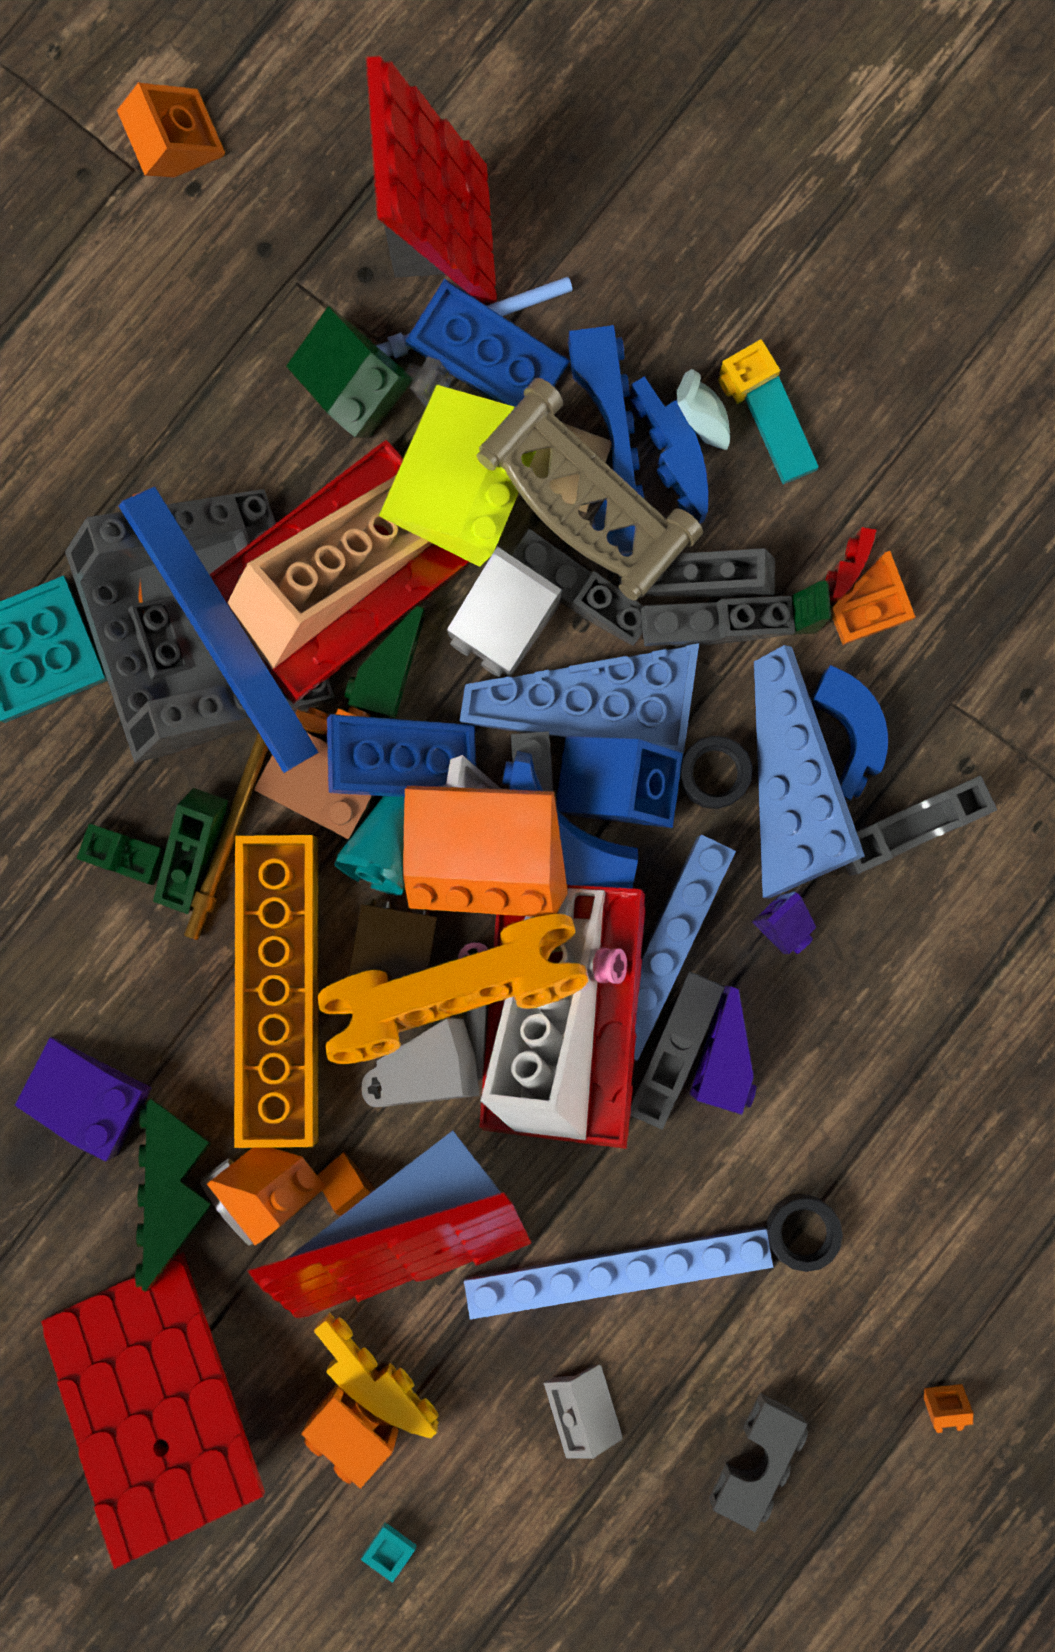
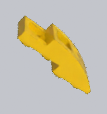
(382, 1393)

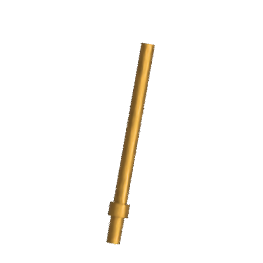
(204, 900)

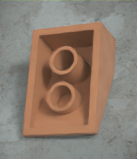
(306, 793)

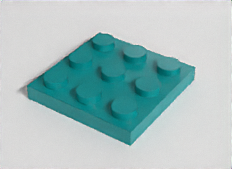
(44, 649)

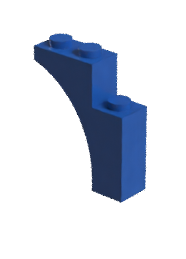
(585, 857)

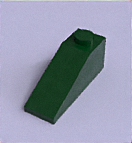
(385, 672)
(189, 848)

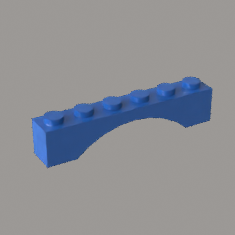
(596, 369)

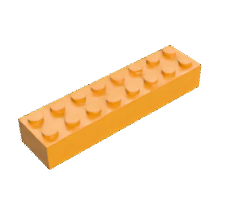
(276, 991)

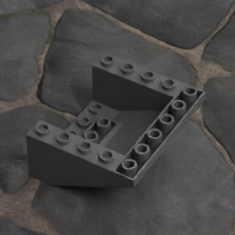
(154, 660)

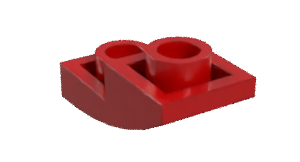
(846, 573)

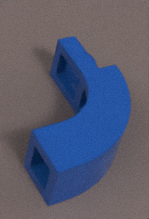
(864, 723)

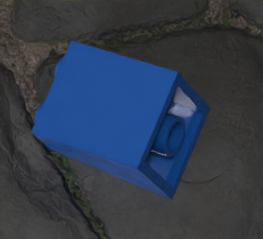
(619, 780)

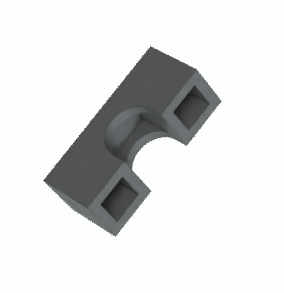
(748, 1494)

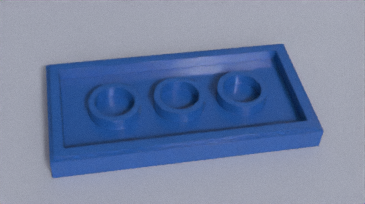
(482, 346)
(391, 754)

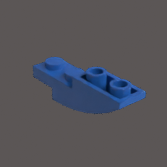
(683, 460)

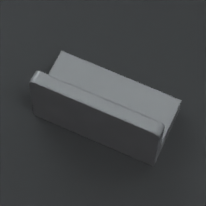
(583, 1413)

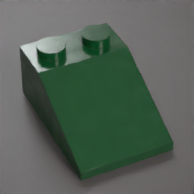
(348, 374)

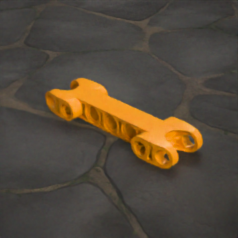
(389, 1007)

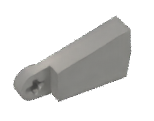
(425, 1069)

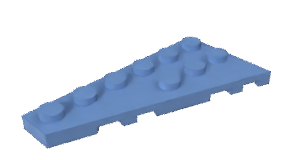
(607, 698)
(801, 802)

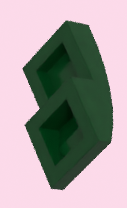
(121, 854)

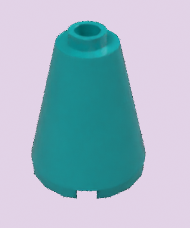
(377, 848)

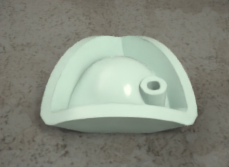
(703, 410)

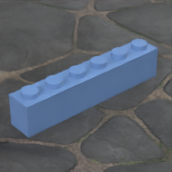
(677, 930)

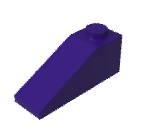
(786, 923)

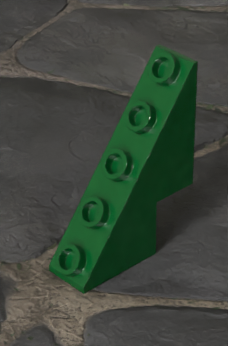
(169, 1203)

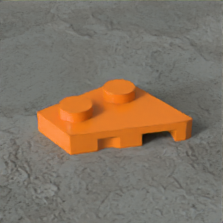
(873, 603)

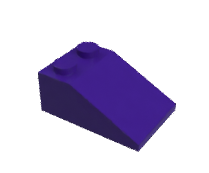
(725, 1063)
(82, 1099)

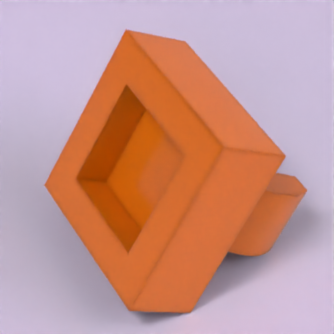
(948, 1407)

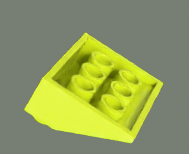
(444, 487)

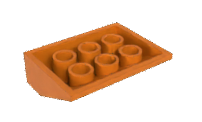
(483, 851)

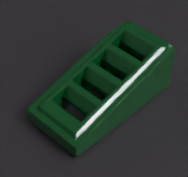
(811, 608)

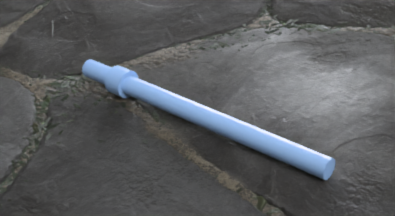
(396, 343)

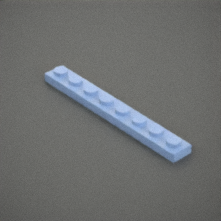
(618, 1272)

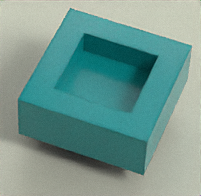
(388, 1552)

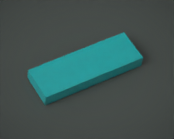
(781, 431)

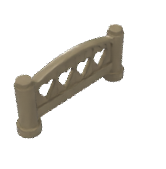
(534, 428)

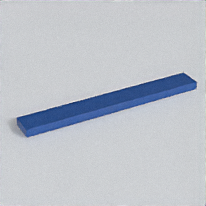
(218, 628)

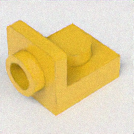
(747, 371)

